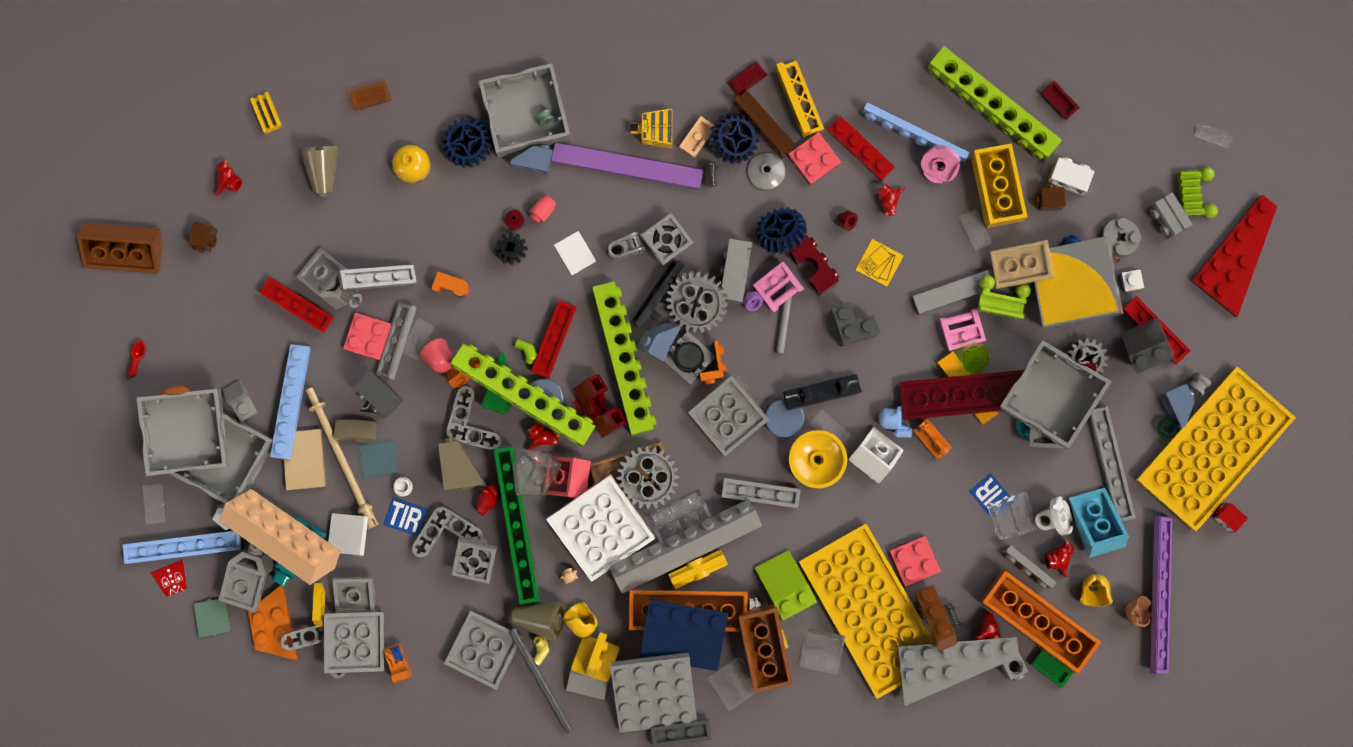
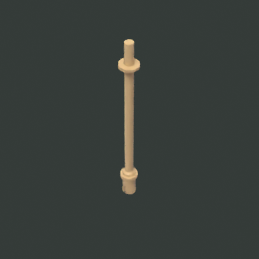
(364, 508)

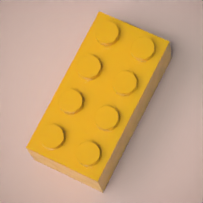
(998, 185)

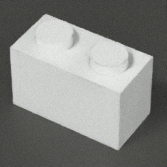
(1071, 176)

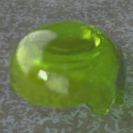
(975, 358)

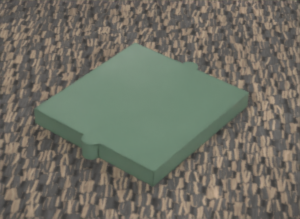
(212, 617)

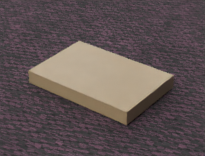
(1022, 264)
(307, 462)

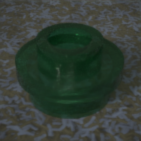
(1172, 428)

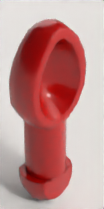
(137, 352)

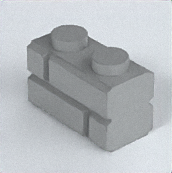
(1170, 215)

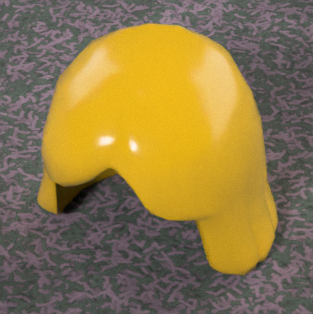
(1097, 598)
(573, 616)

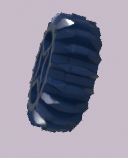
(736, 122)
(463, 127)
(769, 230)

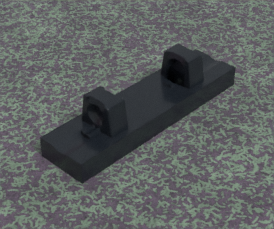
(647, 308)
(822, 392)

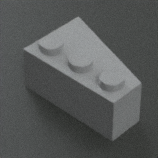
(735, 270)

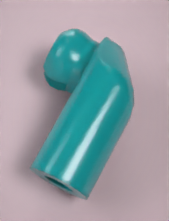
(1023, 429)

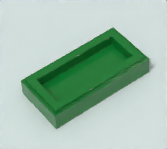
(1051, 668)

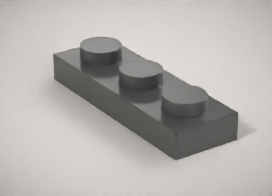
(681, 733)

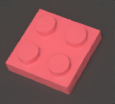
(814, 158)
(367, 336)
(914, 561)

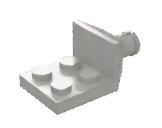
(322, 277)
(246, 578)

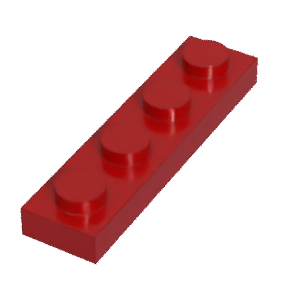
(861, 148)
(296, 305)
(1140, 313)
(554, 339)

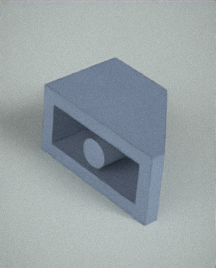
(535, 160)
(658, 340)
(1179, 404)

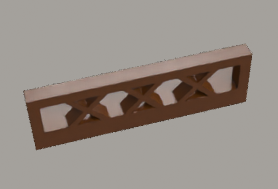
(765, 125)

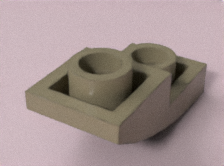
(355, 429)

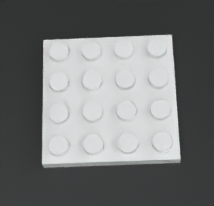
(600, 527)

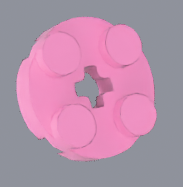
(943, 154)

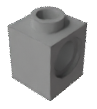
(1018, 673)

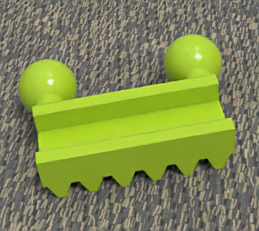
(1190, 192)
(1002, 304)

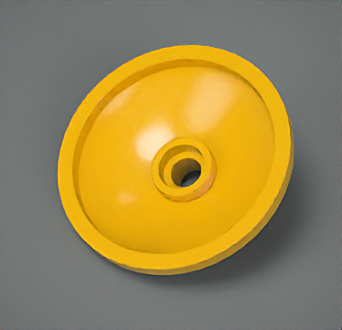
(832, 461)

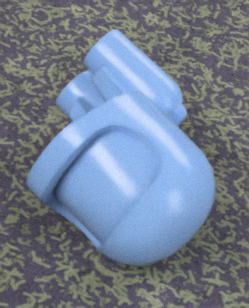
(893, 420)

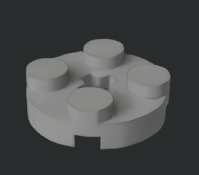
(1128, 229)

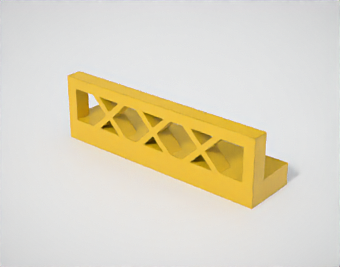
(794, 100)

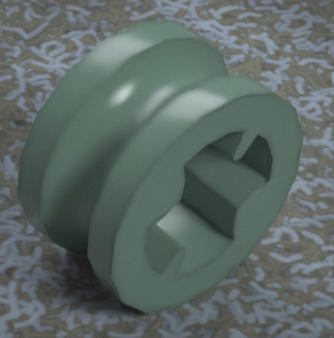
(545, 117)

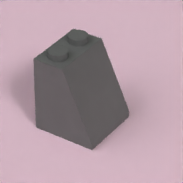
(1147, 345)

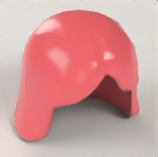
(437, 355)

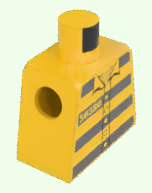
(655, 128)

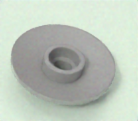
(765, 180)

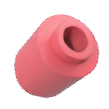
(542, 209)

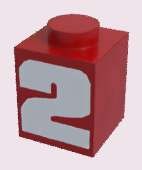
(1229, 517)

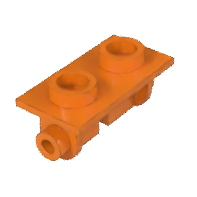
(457, 379)
(932, 439)

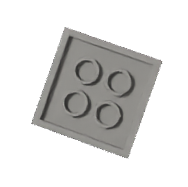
(728, 415)
(353, 642)
(482, 650)

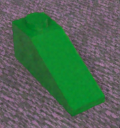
(491, 400)

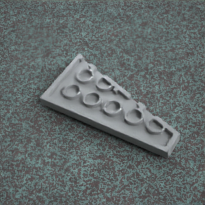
(930, 671)

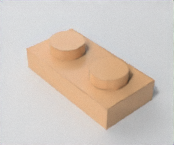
(697, 137)

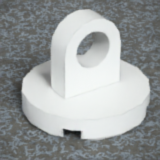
(1059, 516)

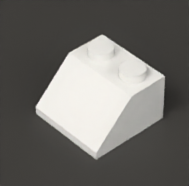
(876, 455)

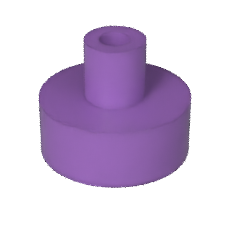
(752, 301)

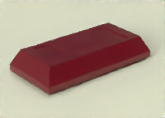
(747, 78)
(1060, 100)

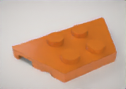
(272, 623)

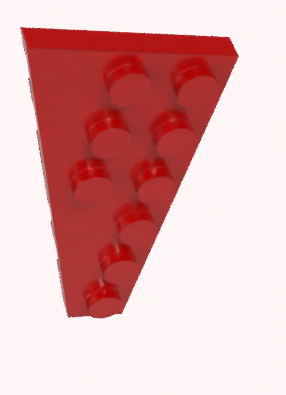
(1232, 265)

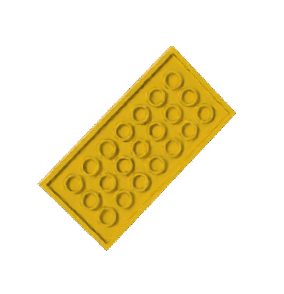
(1215, 449)
(866, 605)

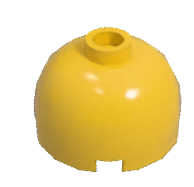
(411, 164)

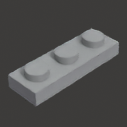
(1028, 567)

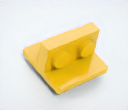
(595, 657)

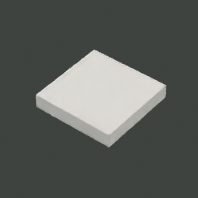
(348, 533)

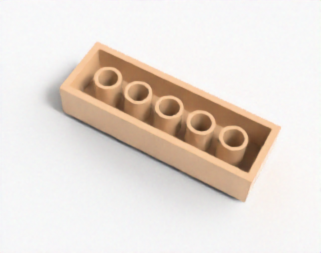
(280, 536)

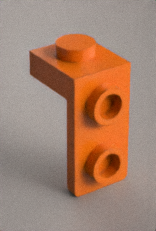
(711, 377)

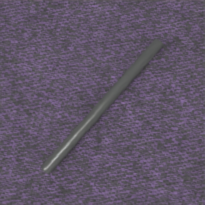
(541, 680)

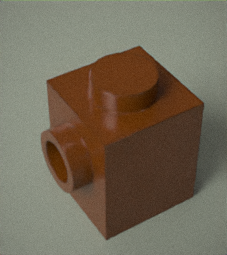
(1050, 198)
(202, 237)

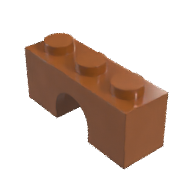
(936, 616)

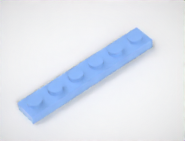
(908, 130)
(290, 402)
(181, 547)

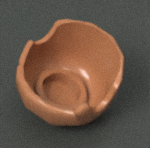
(1138, 612)

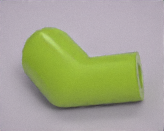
(528, 349)

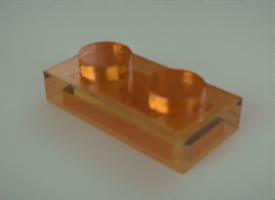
(370, 96)

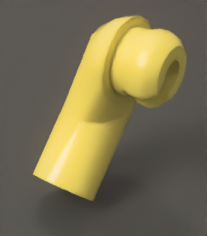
(542, 649)

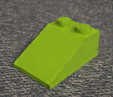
(785, 585)

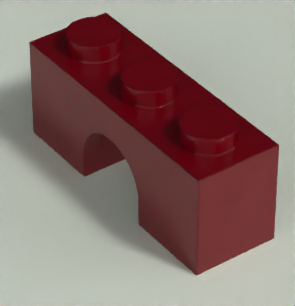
(825, 276)
(591, 396)

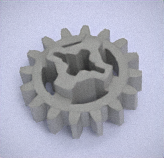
(1083, 351)

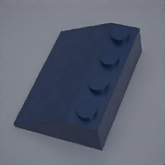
(684, 629)

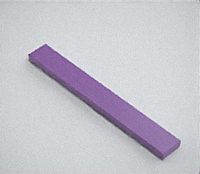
(627, 166)
(1161, 595)

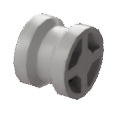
(1199, 384)

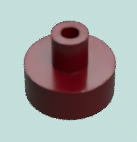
(848, 220)
(517, 223)

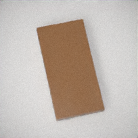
(608, 466)

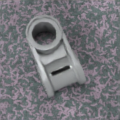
(627, 247)

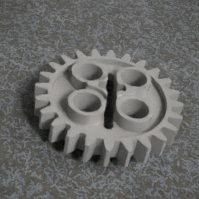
(713, 308)
(660, 464)

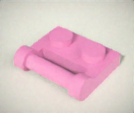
(775, 281)
(965, 335)

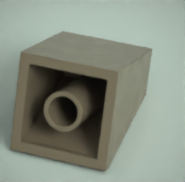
(458, 467)

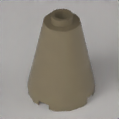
(321, 168)
(540, 619)

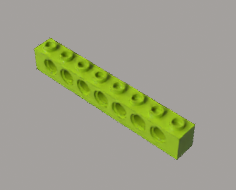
(1004, 104)
(602, 294)
(511, 395)

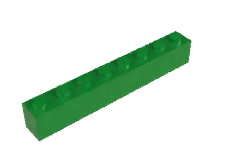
(517, 528)

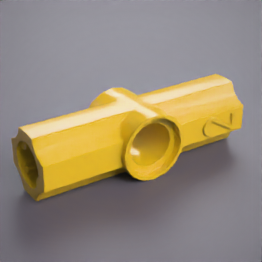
(698, 569)

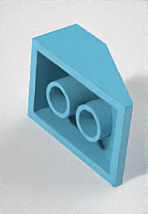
(1098, 522)

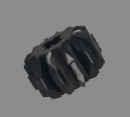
(503, 248)

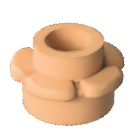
(569, 576)

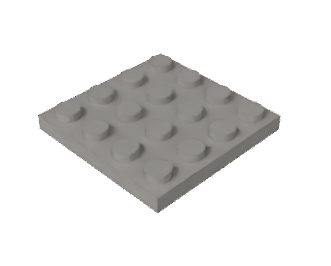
(653, 692)

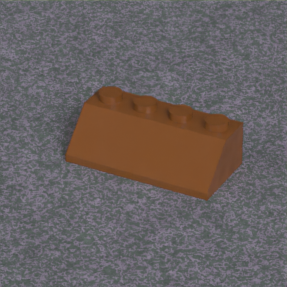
(120, 247)
(765, 648)

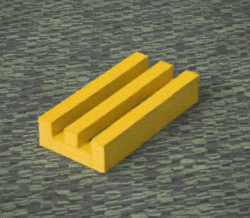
(260, 98)
(318, 604)

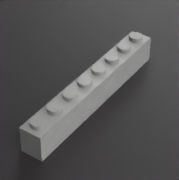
(685, 546)

